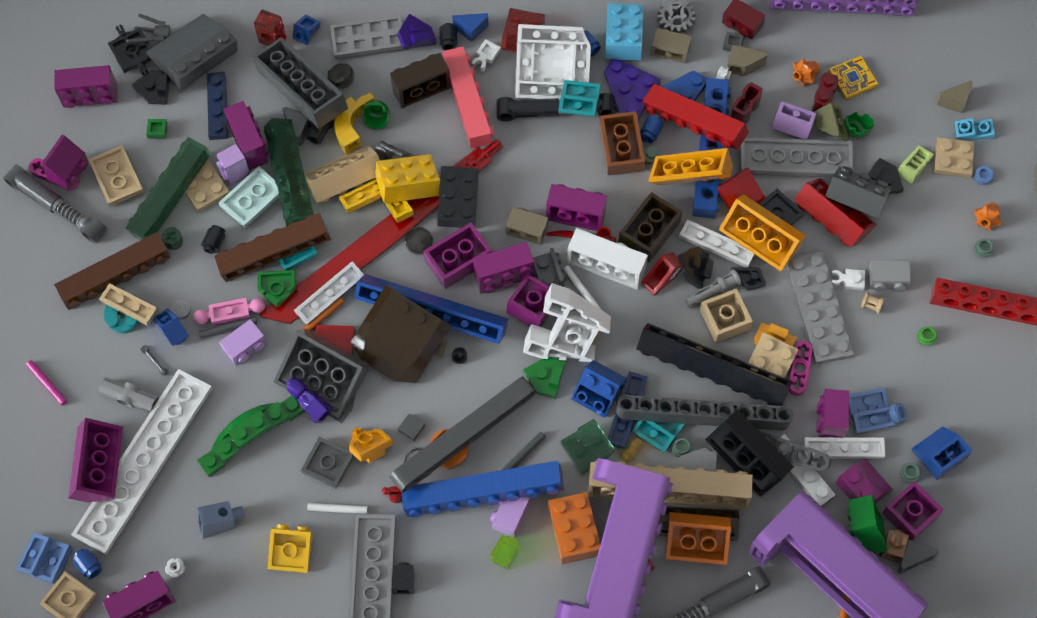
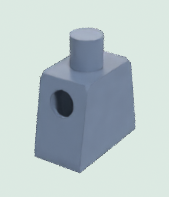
(218, 518)

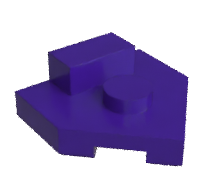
(416, 33)

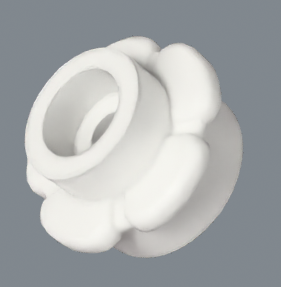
(723, 73)
(175, 572)

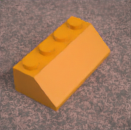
(691, 167)
(762, 232)

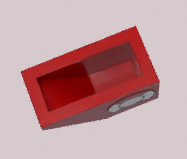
(662, 273)

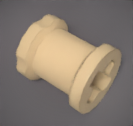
(872, 302)

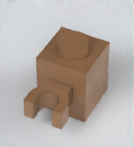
(896, 545)

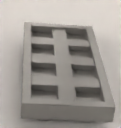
(366, 36)

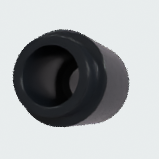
(448, 36)
(213, 239)

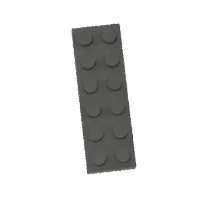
(300, 82)

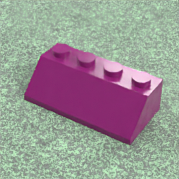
(95, 461)

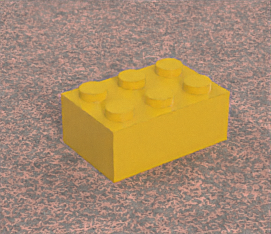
(407, 178)

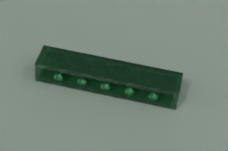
(288, 170)
(168, 189)

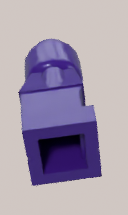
(309, 401)

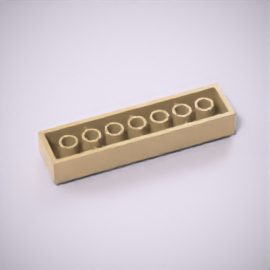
(691, 487)

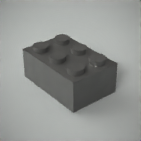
(858, 191)

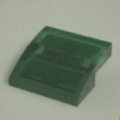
(587, 446)

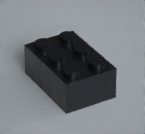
(457, 196)

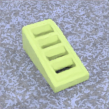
(909, 173)

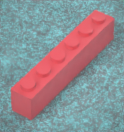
(467, 98)

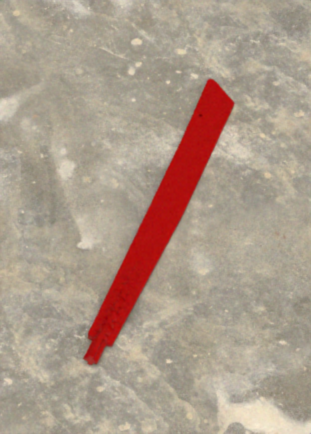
(371, 243)

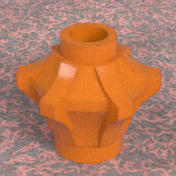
(805, 71)
(988, 216)

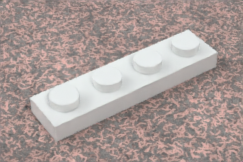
(716, 243)
(329, 293)
(847, 447)
(809, 478)

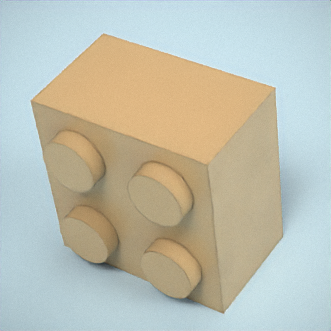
(726, 316)

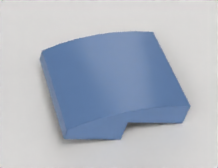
(870, 410)
(44, 558)

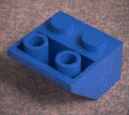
(598, 388)
(942, 451)

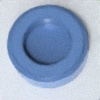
(984, 175)
(897, 413)

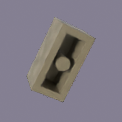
(671, 45)
(527, 225)

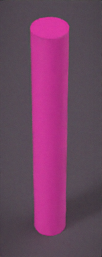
(46, 382)

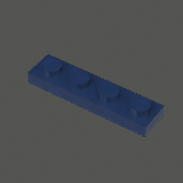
(216, 102)
(620, 427)

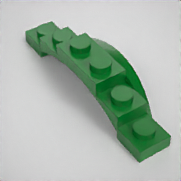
(246, 429)

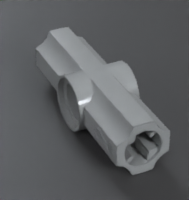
(127, 394)

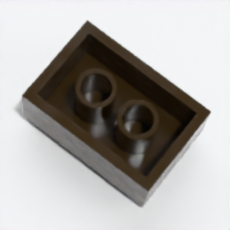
(420, 80)
(650, 226)

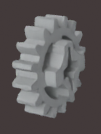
(676, 16)

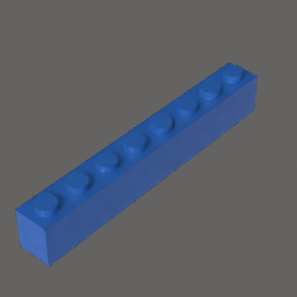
(460, 316)
(483, 489)

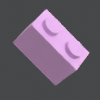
(794, 120)
(232, 165)
(243, 342)
(509, 516)

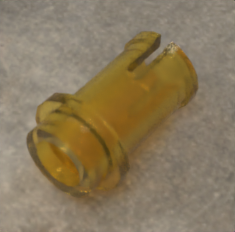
(631, 450)

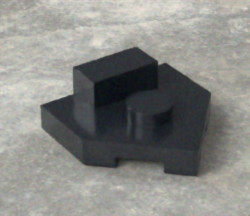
(153, 87)
(888, 173)
(696, 265)

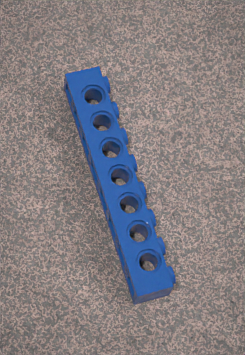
(709, 206)

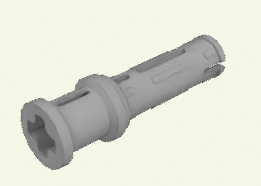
(720, 285)

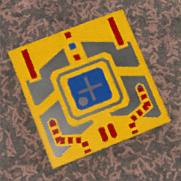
(853, 77)

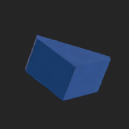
(471, 24)

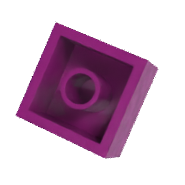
(833, 413)
(913, 511)

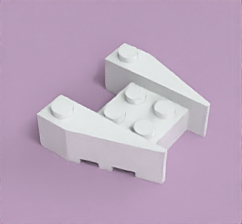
(573, 331)

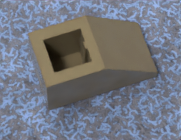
(745, 60)

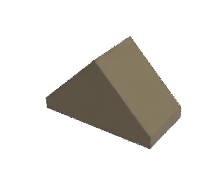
(955, 97)

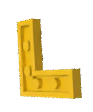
(369, 193)

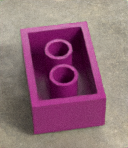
(85, 86)
(247, 134)
(576, 207)
(453, 255)
(503, 267)
(140, 598)

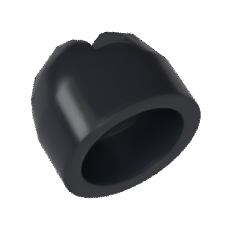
(455, 355)

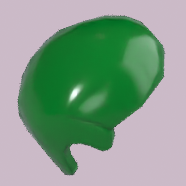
(376, 114)
(858, 126)

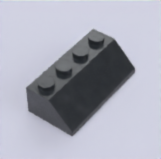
(749, 452)

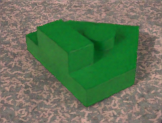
(277, 285)
(546, 376)

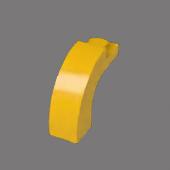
(346, 135)

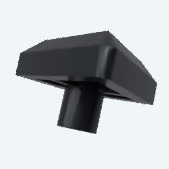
(750, 277)

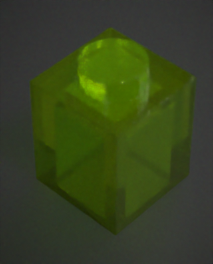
(505, 551)

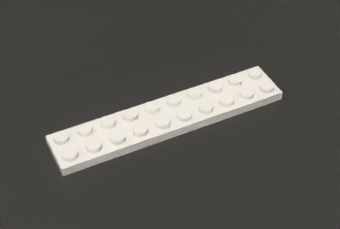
(143, 460)

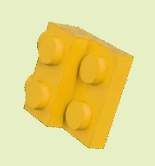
(290, 548)

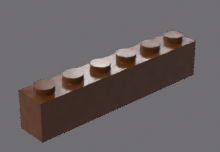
(272, 247)
(114, 270)

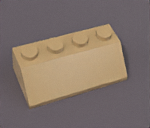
(342, 174)

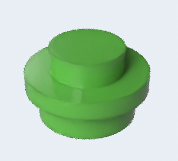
(927, 336)

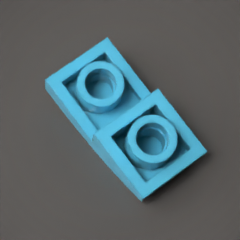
(974, 130)

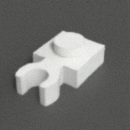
(486, 53)
(851, 279)

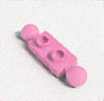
(229, 311)

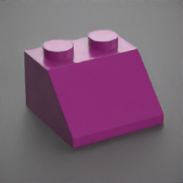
(65, 163)
(528, 302)
(862, 481)

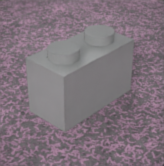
(889, 275)

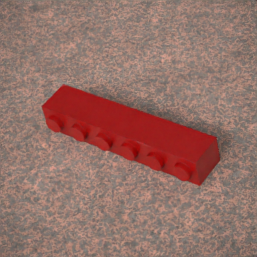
(696, 117)

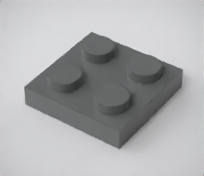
(327, 462)

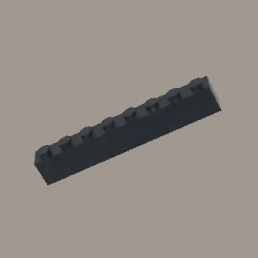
(713, 365)

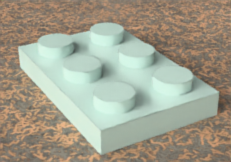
(250, 197)

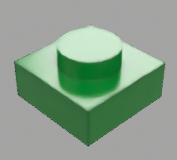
(156, 128)

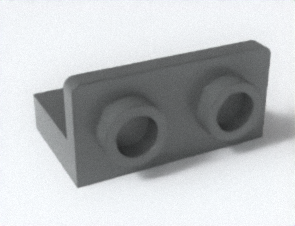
(548, 269)

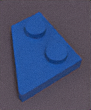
(688, 85)

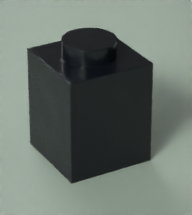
(403, 578)

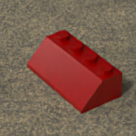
(838, 218)

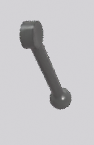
(145, 350)

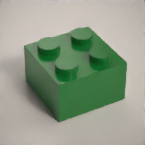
(867, 523)

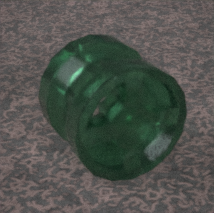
(172, 243)

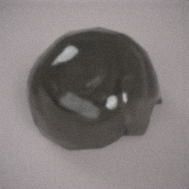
(341, 75)
(418, 240)

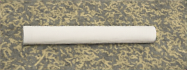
(580, 287)
(337, 508)

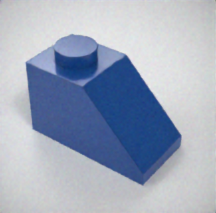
(170, 327)

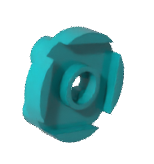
(119, 324)

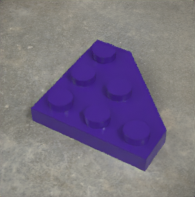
(629, 86)

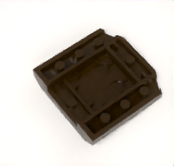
(399, 337)

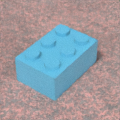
(624, 31)

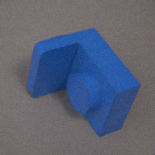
(304, 28)

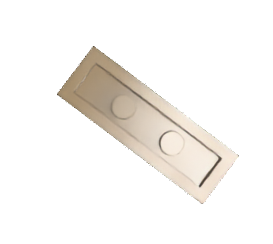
(128, 304)

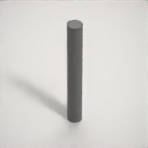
(224, 328)
(525, 451)

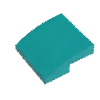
(579, 98)
(658, 433)

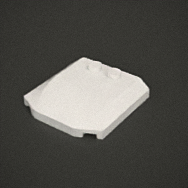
(548, 58)

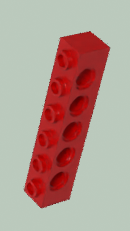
(984, 301)

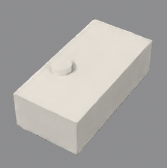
(607, 258)

